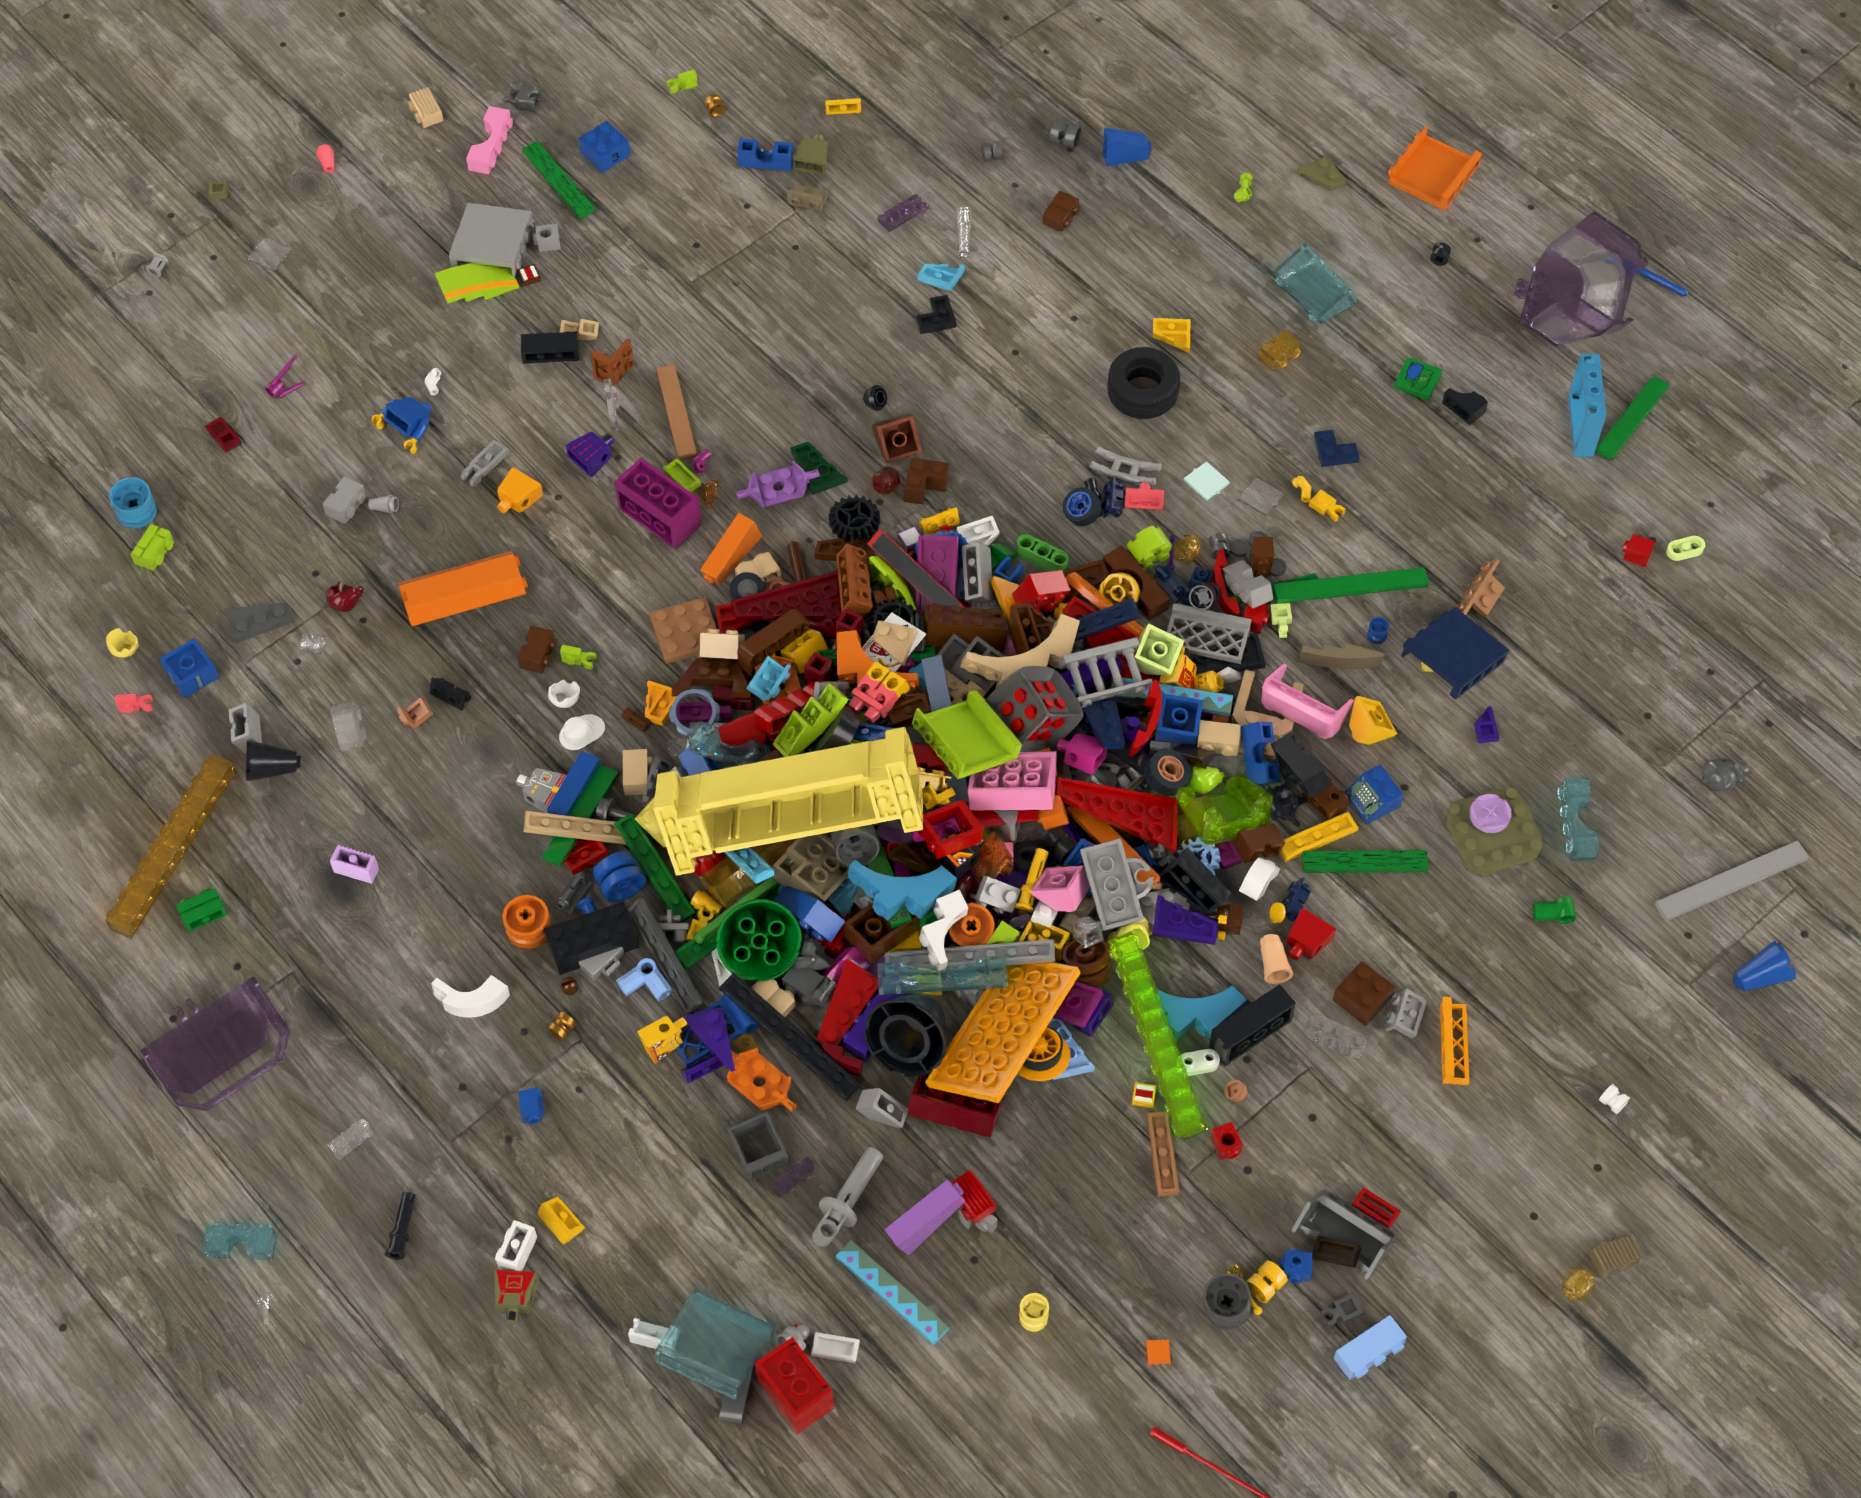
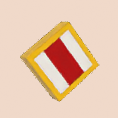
(1143, 1095)

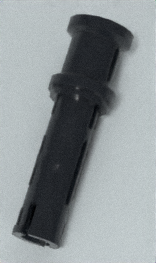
(399, 1235)

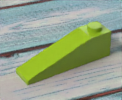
(888, 576)

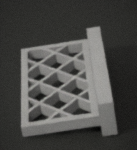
(1210, 622)

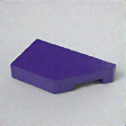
(1486, 727)

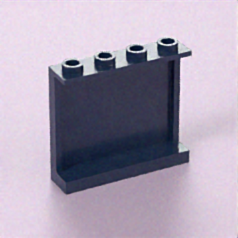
(1457, 650)

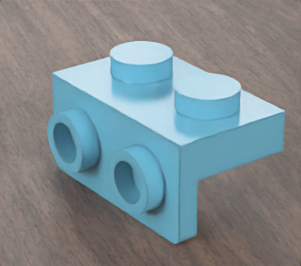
(768, 678)

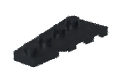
(1251, 659)

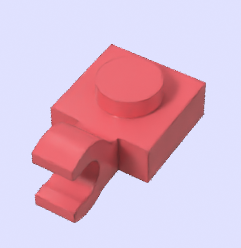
(130, 702)

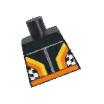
(960, 861)

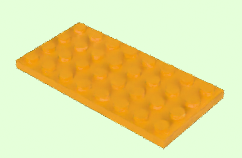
(1003, 1031)

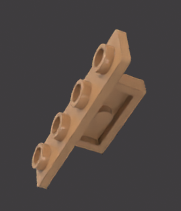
(1483, 592)

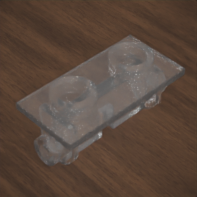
(350, 1139)

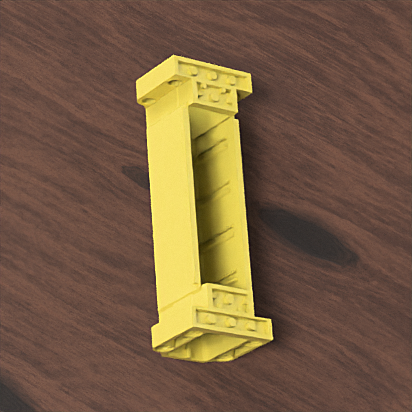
(789, 798)

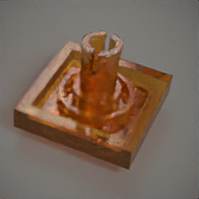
(992, 859)

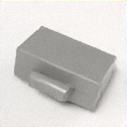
(602, 964)

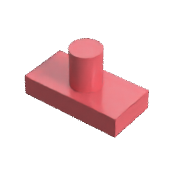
(1144, 497)

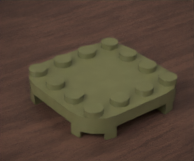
(1494, 851)

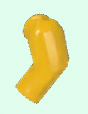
(1301, 482)

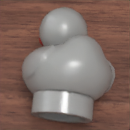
(798, 1332)

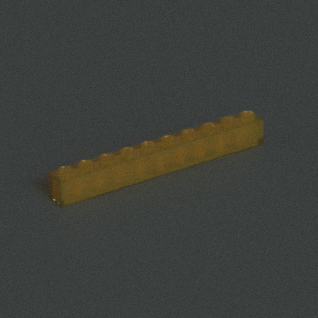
(170, 846)

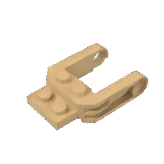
(1243, 717)

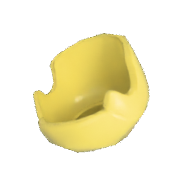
(121, 643)

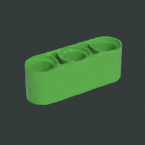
(1032, 549)

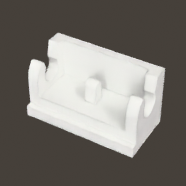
(646, 1333)

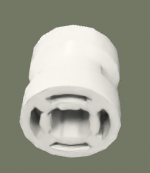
(1614, 1099)

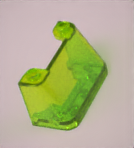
(1225, 814)

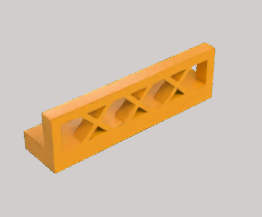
(1448, 1043)

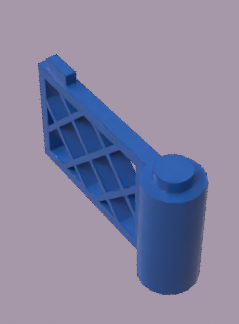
(737, 1018)

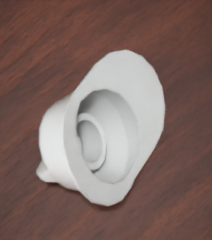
(581, 731)

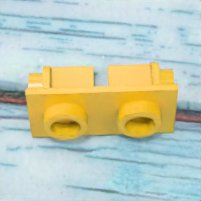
(943, 518)
(935, 778)

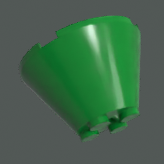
(759, 940)

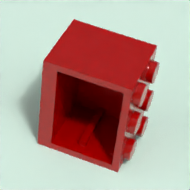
(794, 1385)

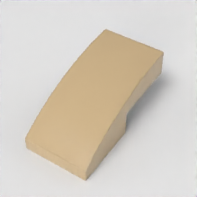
(585, 329)

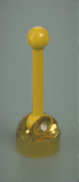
(1237, 1269)

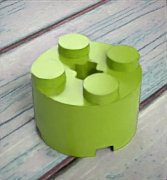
(1150, 547)

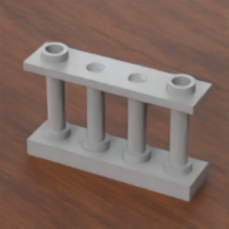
(1108, 653)

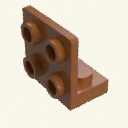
(613, 367)

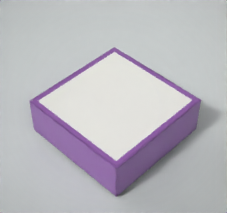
(909, 537)

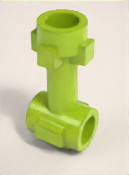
(1244, 192)

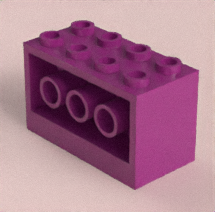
(658, 503)

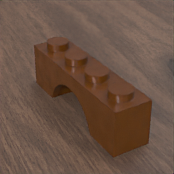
(1152, 598)

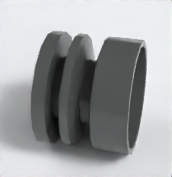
(856, 844)
(1227, 1288)

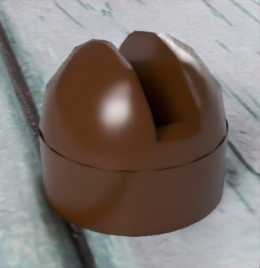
(571, 988)

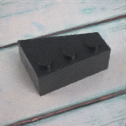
(1298, 767)
(1194, 882)

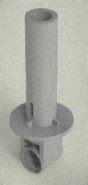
(840, 1213)

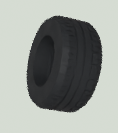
(1143, 363)

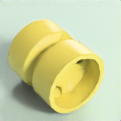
(1034, 1312)

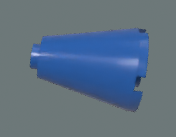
(1765, 969)

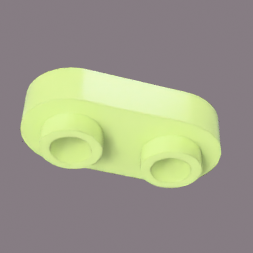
(1684, 548)

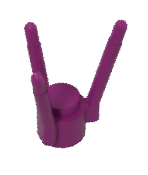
(275, 387)

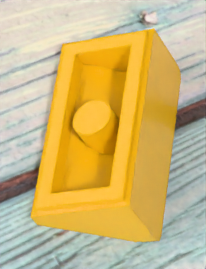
(843, 106)
(560, 1219)

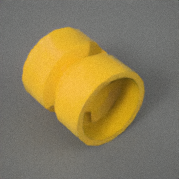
(1269, 1278)

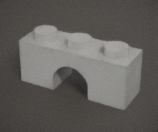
(1251, 590)

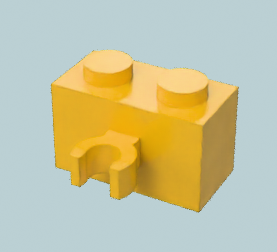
(803, 648)

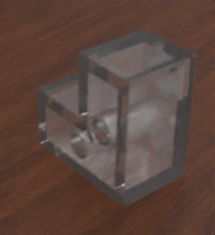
(347, 726)

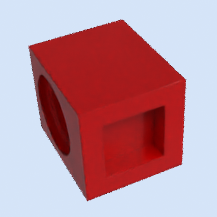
(1229, 1133)

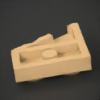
(895, 640)

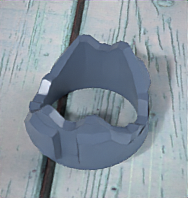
(703, 694)

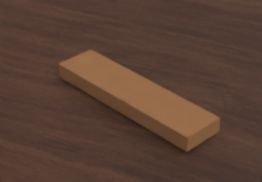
(1162, 1154)

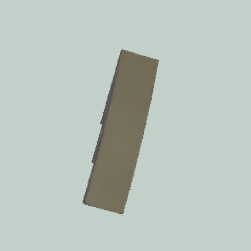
(1348, 658)

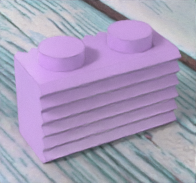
(354, 864)

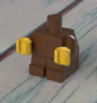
(1228, 918)

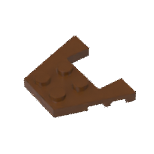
(713, 672)

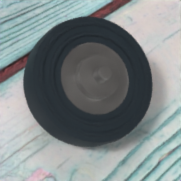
(745, 585)

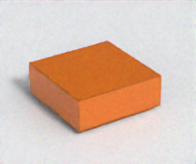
(1158, 1352)

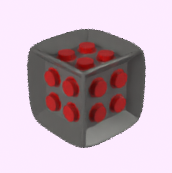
(1036, 707)

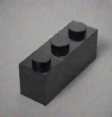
(549, 347)

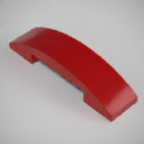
(1228, 605)
(1154, 701)

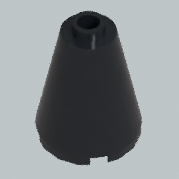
(269, 761)

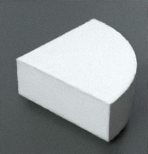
(1230, 675)

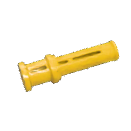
(1027, 899)

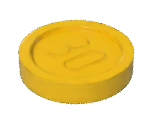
(1277, 912)

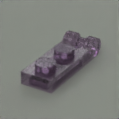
(902, 213)

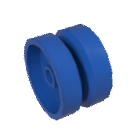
(619, 876)

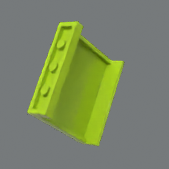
(968, 736)

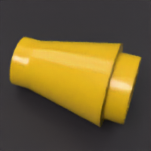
(704, 900)

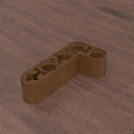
(771, 639)

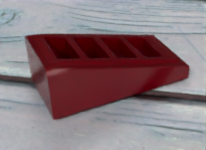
(724, 697)

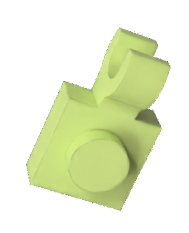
(1282, 616)

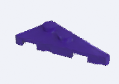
(712, 1030)

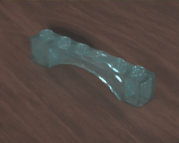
(981, 974)

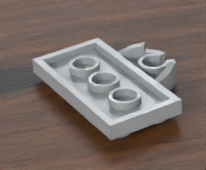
(1115, 883)

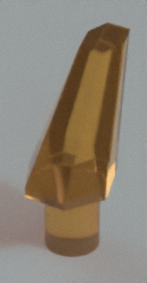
(710, 492)

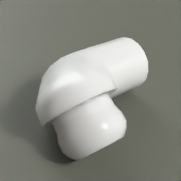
(431, 381)

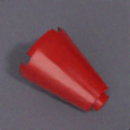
(741, 731)

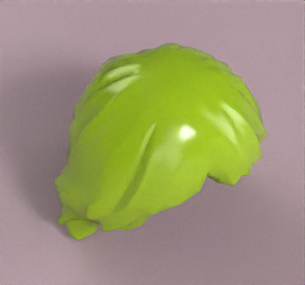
(1205, 780)

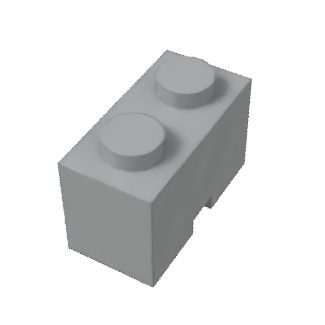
(345, 501)
(245, 726)

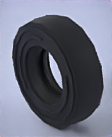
(1023, 848)

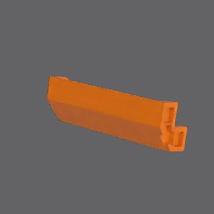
(462, 588)

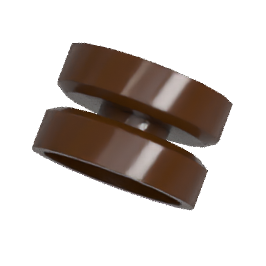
(1092, 962)

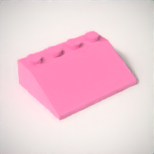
(1016, 785)

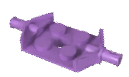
(762, 486)

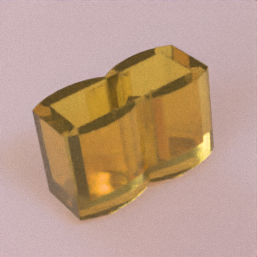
(1280, 350)

